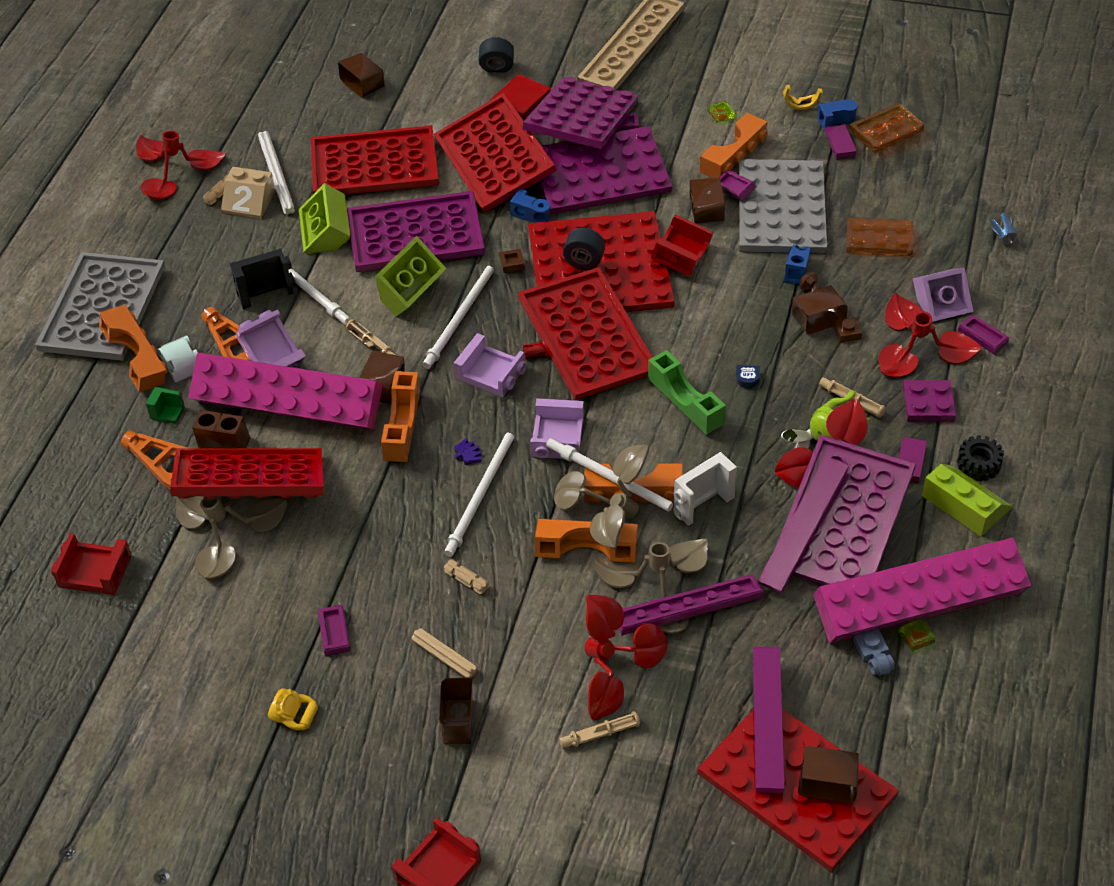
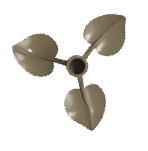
(607, 524)
(686, 556)
(218, 560)

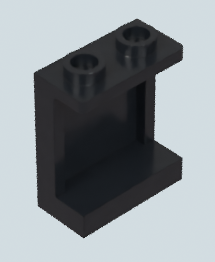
(261, 275)

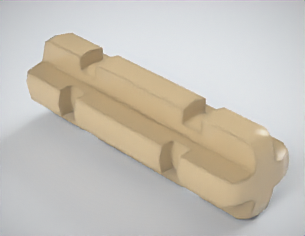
(215, 192)
(466, 576)

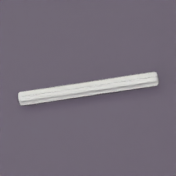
(278, 178)

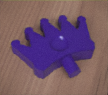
(468, 452)

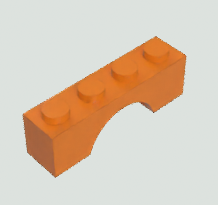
(748, 135)
(121, 327)
(398, 433)
(659, 481)
(558, 536)

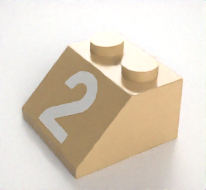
(247, 192)

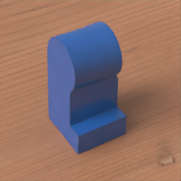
(837, 113)
(529, 208)
(797, 264)

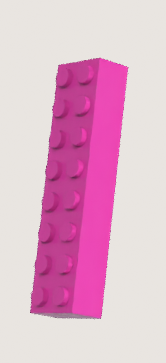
(285, 391)
(921, 590)

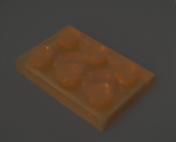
(886, 127)
(879, 236)

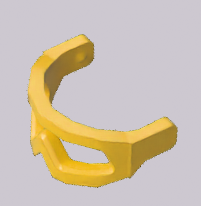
(795, 105)

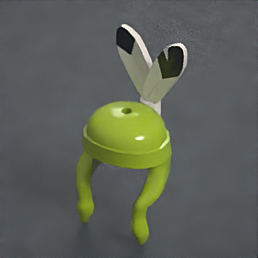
(817, 423)

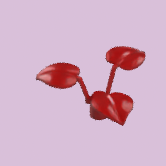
(151, 150)
(903, 314)
(844, 423)
(649, 642)

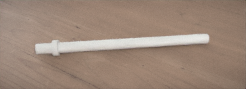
(434, 353)
(455, 539)

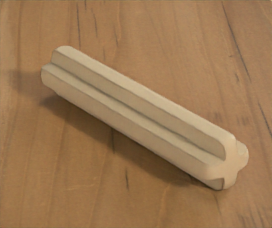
(444, 653)

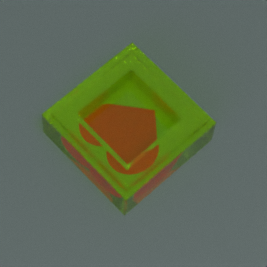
(721, 111)
(917, 634)

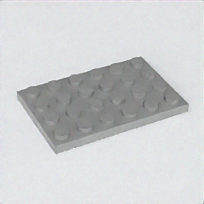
(784, 206)
(94, 286)

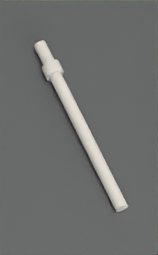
(333, 309)
(570, 453)

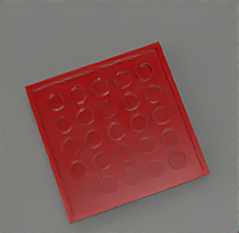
(626, 262)

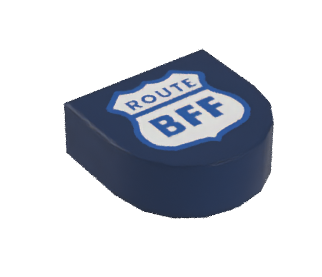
(747, 375)

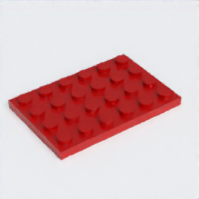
(494, 152)
(375, 160)
(586, 333)
(247, 472)
(816, 826)

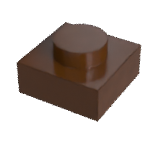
(512, 261)
(847, 329)

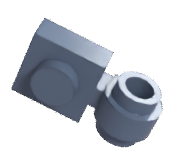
(875, 651)

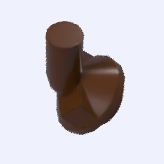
(809, 282)

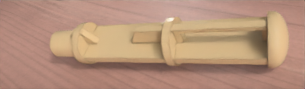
(368, 337)
(867, 404)
(600, 730)

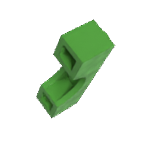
(668, 376)

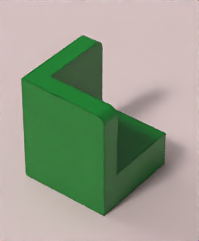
(165, 405)

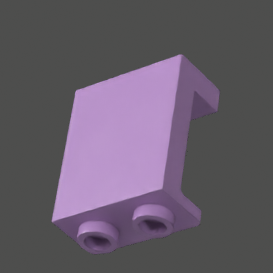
(269, 341)
(488, 367)
(556, 420)

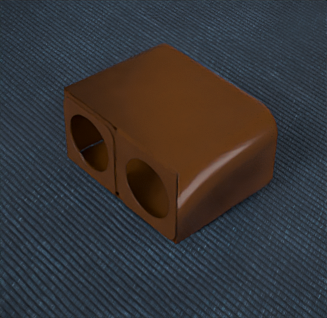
(361, 74)
(707, 200)
(819, 309)
(382, 368)
(220, 430)
(456, 729)
(829, 774)

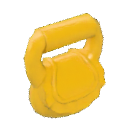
(286, 707)

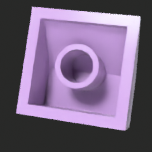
(944, 293)

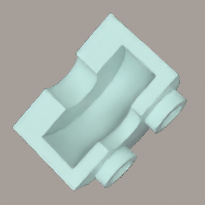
(178, 358)

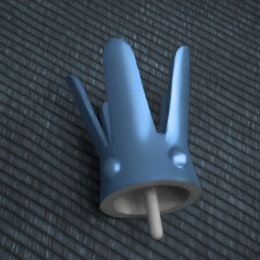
(1008, 233)

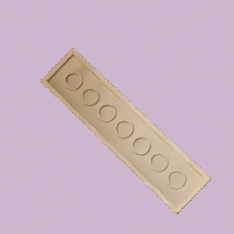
(631, 42)

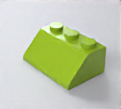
(324, 221)
(407, 276)
(964, 498)

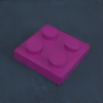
(929, 401)

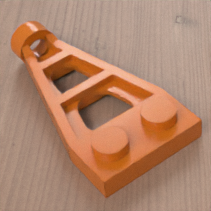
(218, 325)
(140, 444)

